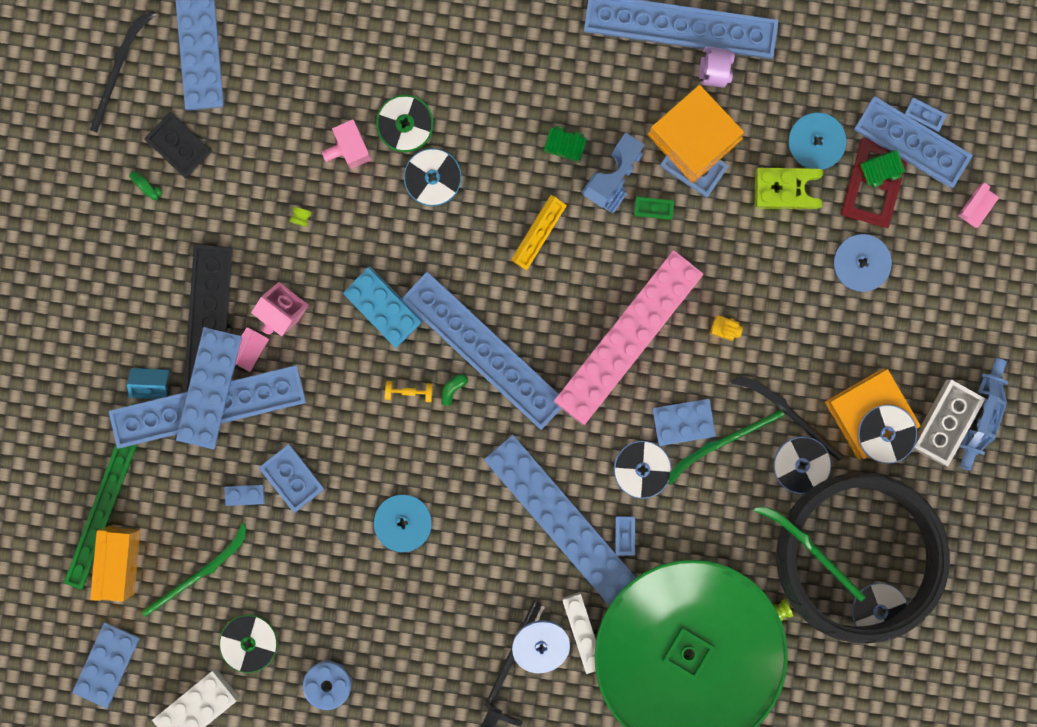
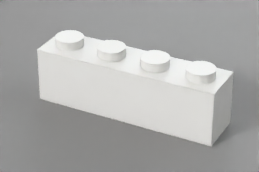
(581, 629)

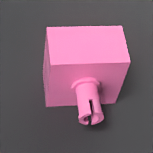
(348, 145)
(279, 309)

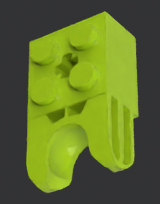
(791, 188)

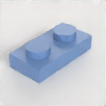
(925, 115)
(244, 495)
(625, 535)

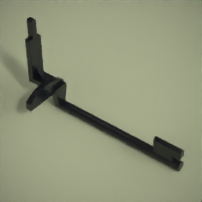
(494, 713)

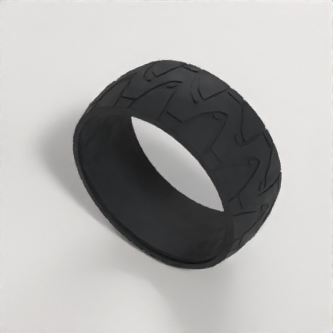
(935, 572)

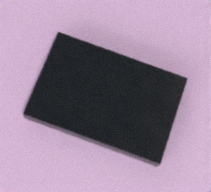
(178, 145)

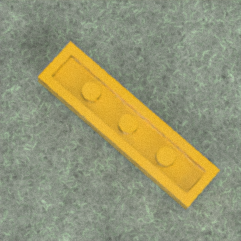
(538, 232)

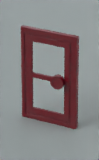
(856, 178)

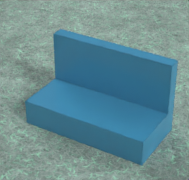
(147, 383)

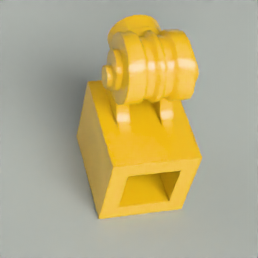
(726, 328)

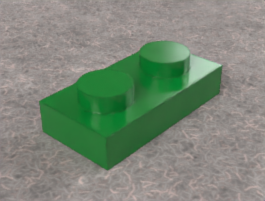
(654, 208)

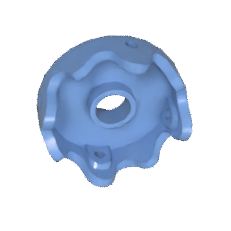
(327, 671)

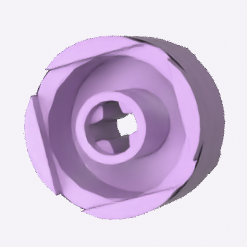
(716, 67)

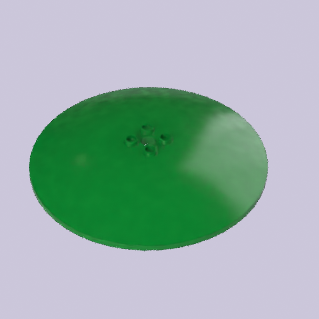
(697, 607)

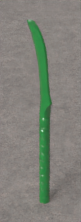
(711, 446)
(805, 540)
(208, 569)

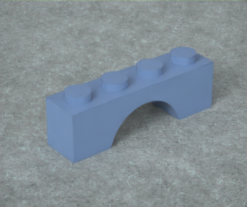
(603, 185)

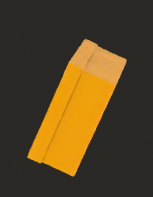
(696, 134)
(854, 402)
(115, 563)

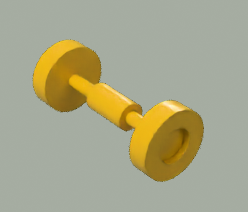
(408, 391)

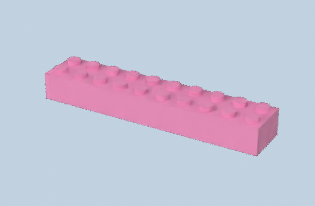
(628, 338)

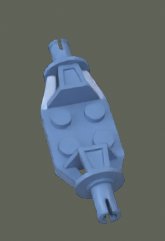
(992, 416)

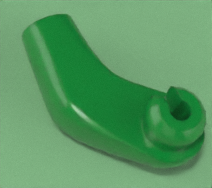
(142, 183)
(451, 387)

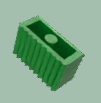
(565, 144)
(882, 167)

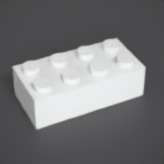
(947, 422)
(199, 704)

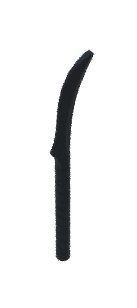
(119, 59)
(782, 404)

